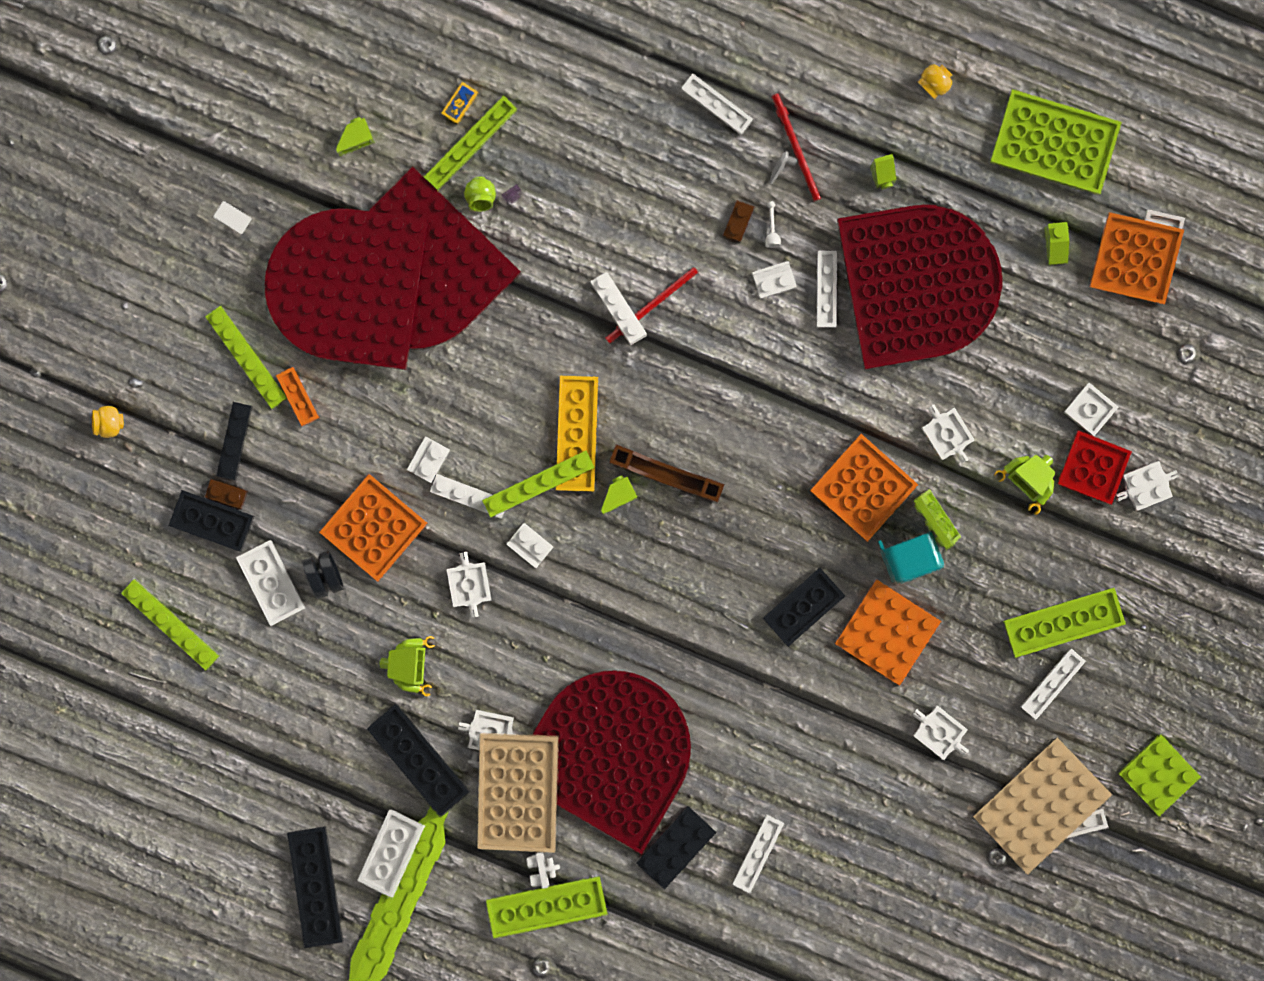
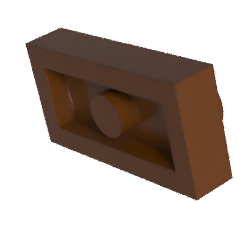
(738, 221)
(226, 494)

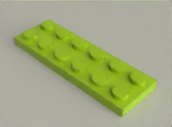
(1064, 622)
(546, 907)

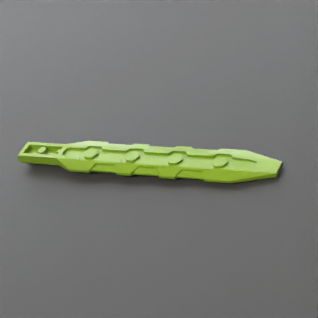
(392, 914)

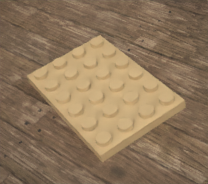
(517, 792)
(1042, 805)

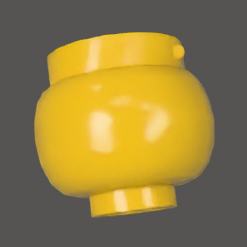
(936, 80)
(106, 422)

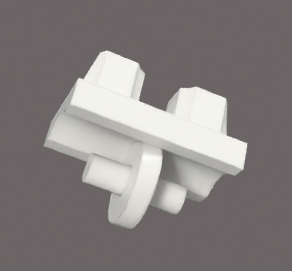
(542, 878)

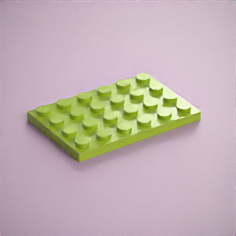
(1055, 142)

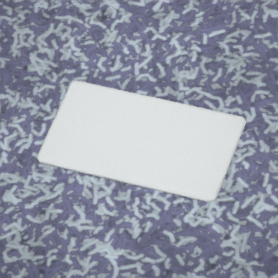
(232, 217)

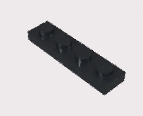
(234, 441)

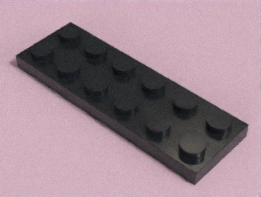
(418, 760)
(315, 887)

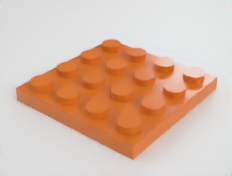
(1136, 258)
(864, 487)
(373, 527)
(887, 632)

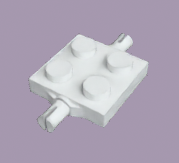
(947, 434)
(1147, 485)
(469, 584)
(486, 723)
(940, 732)

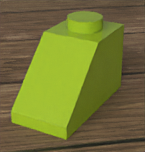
(355, 137)
(884, 171)
(1057, 243)
(618, 494)

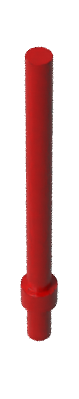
(782, 113)
(656, 301)

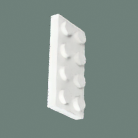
(270, 582)
(391, 853)

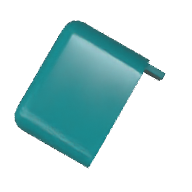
(912, 558)

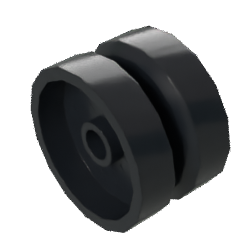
(323, 575)

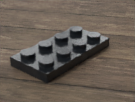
(211, 520)
(803, 607)
(676, 847)

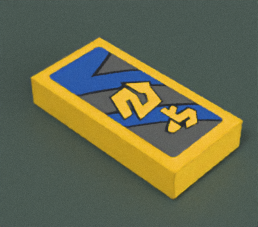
(460, 103)

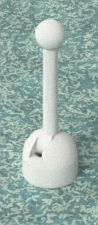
(773, 239)

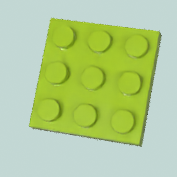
(937, 519)
(1159, 775)

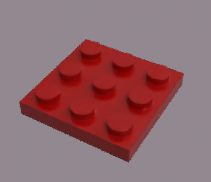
(1094, 467)

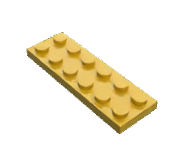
(577, 426)

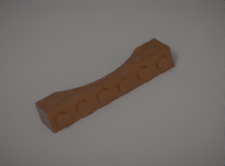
(666, 474)

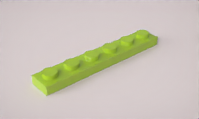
(470, 143)
(246, 357)
(538, 484)
(170, 624)

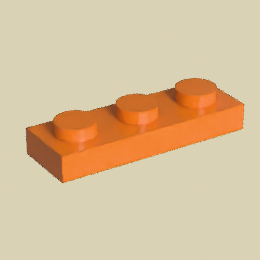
(297, 396)

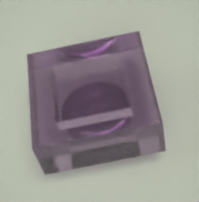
(512, 195)

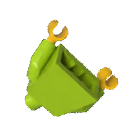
(1032, 477)
(406, 665)

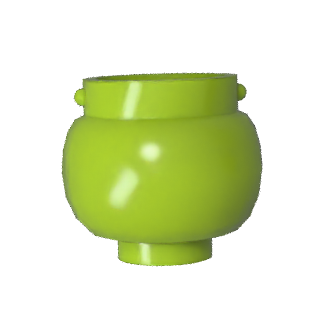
(480, 194)

